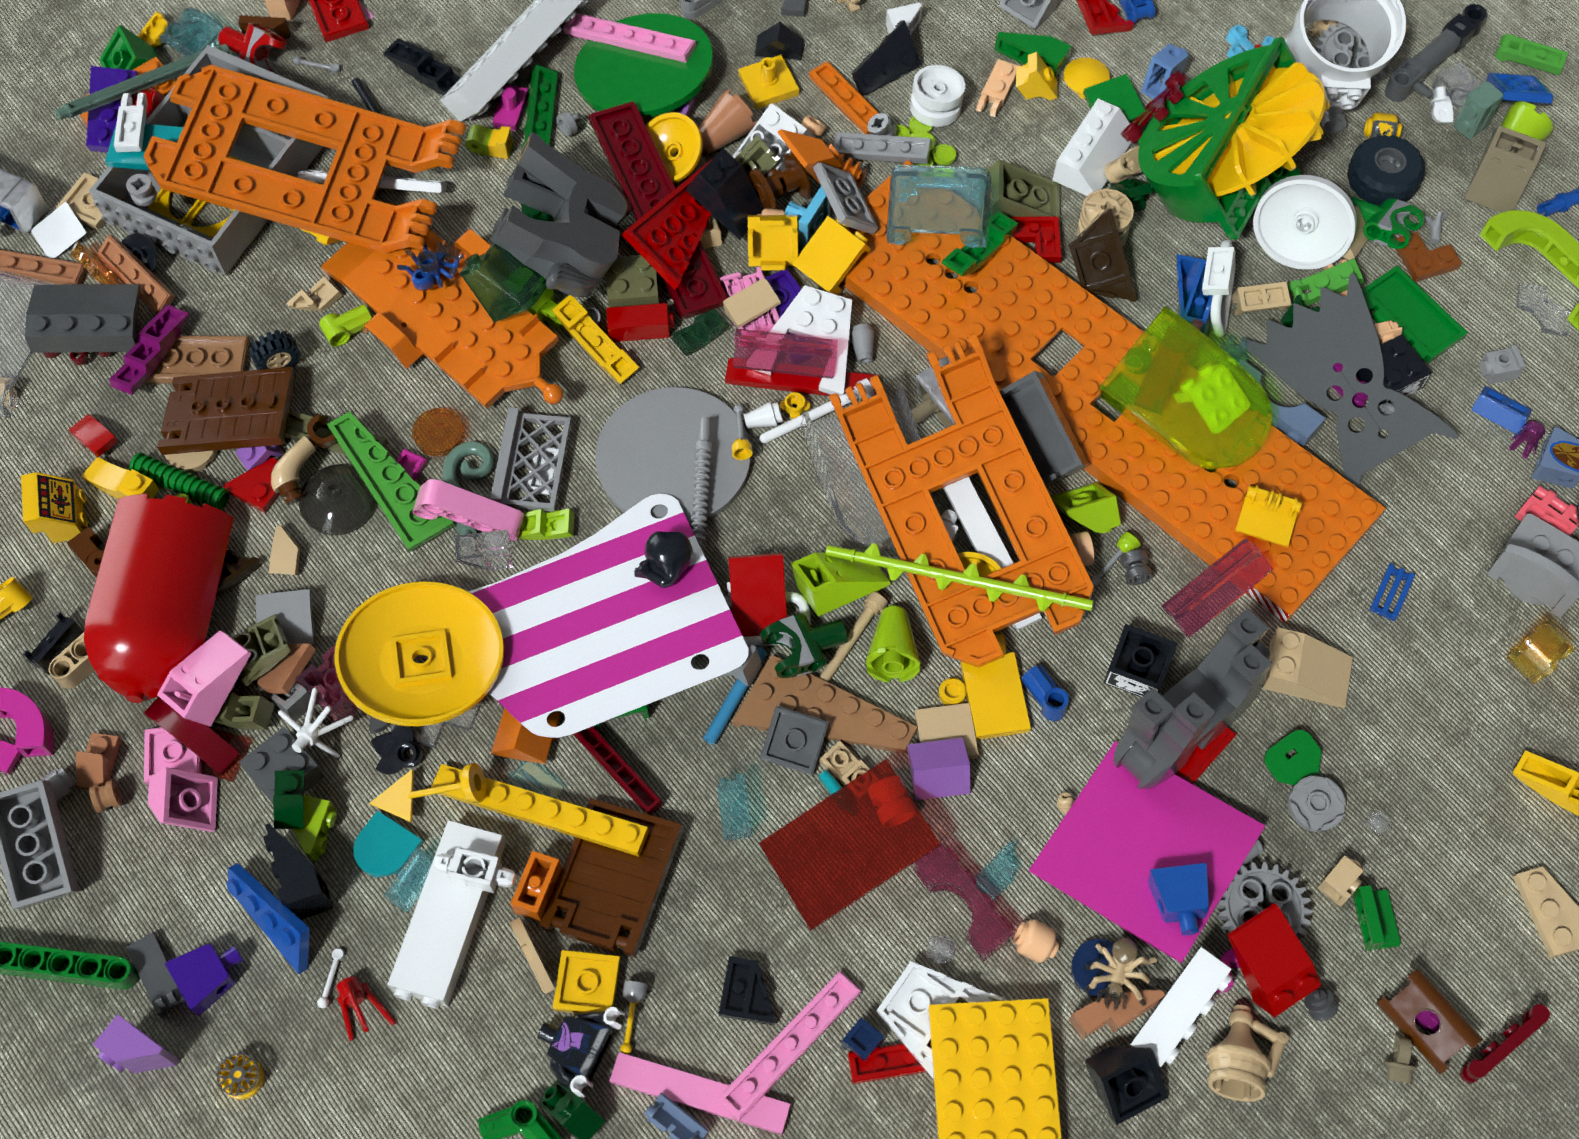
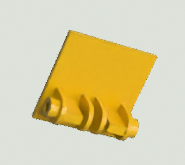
(1268, 516)

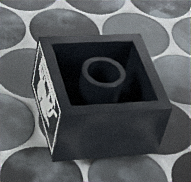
(1402, 368)
(1140, 661)

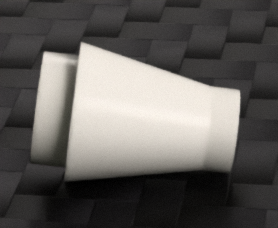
(764, 416)

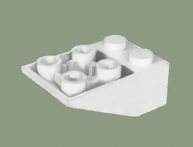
(767, 129)

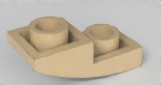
(843, 764)

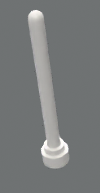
(814, 414)

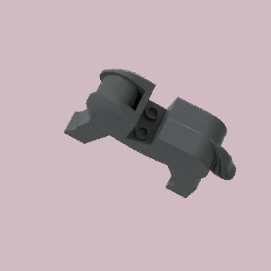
(586, 212)
(1198, 707)

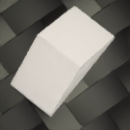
(909, 13)

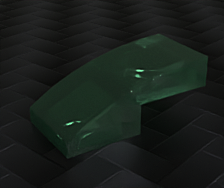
(701, 333)

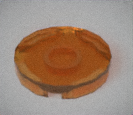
(438, 431)

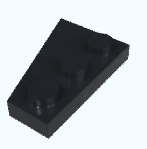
(888, 61)

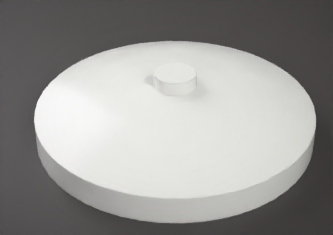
(1305, 222)

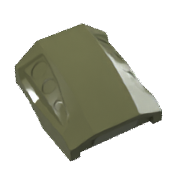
(267, 648)

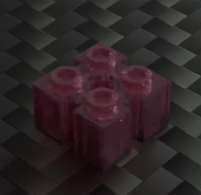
(326, 681)

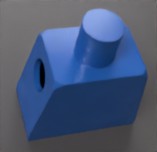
(1181, 894)

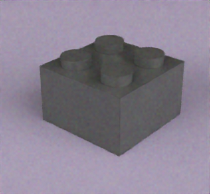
(278, 755)

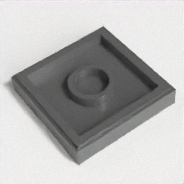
(794, 740)

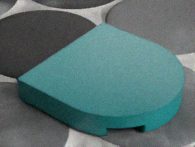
(384, 846)

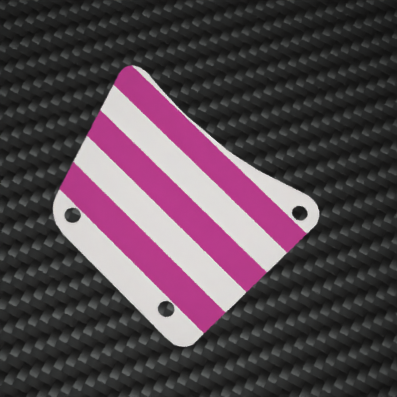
(601, 640)

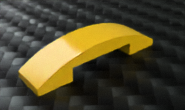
(594, 340)

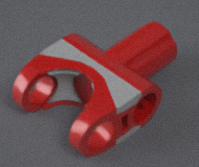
(253, 45)

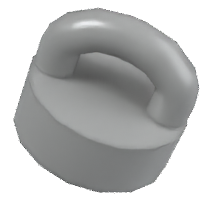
(568, 123)

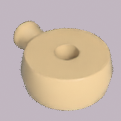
(1321, 25)

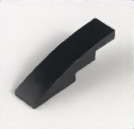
(421, 66)

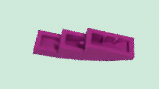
(150, 350)

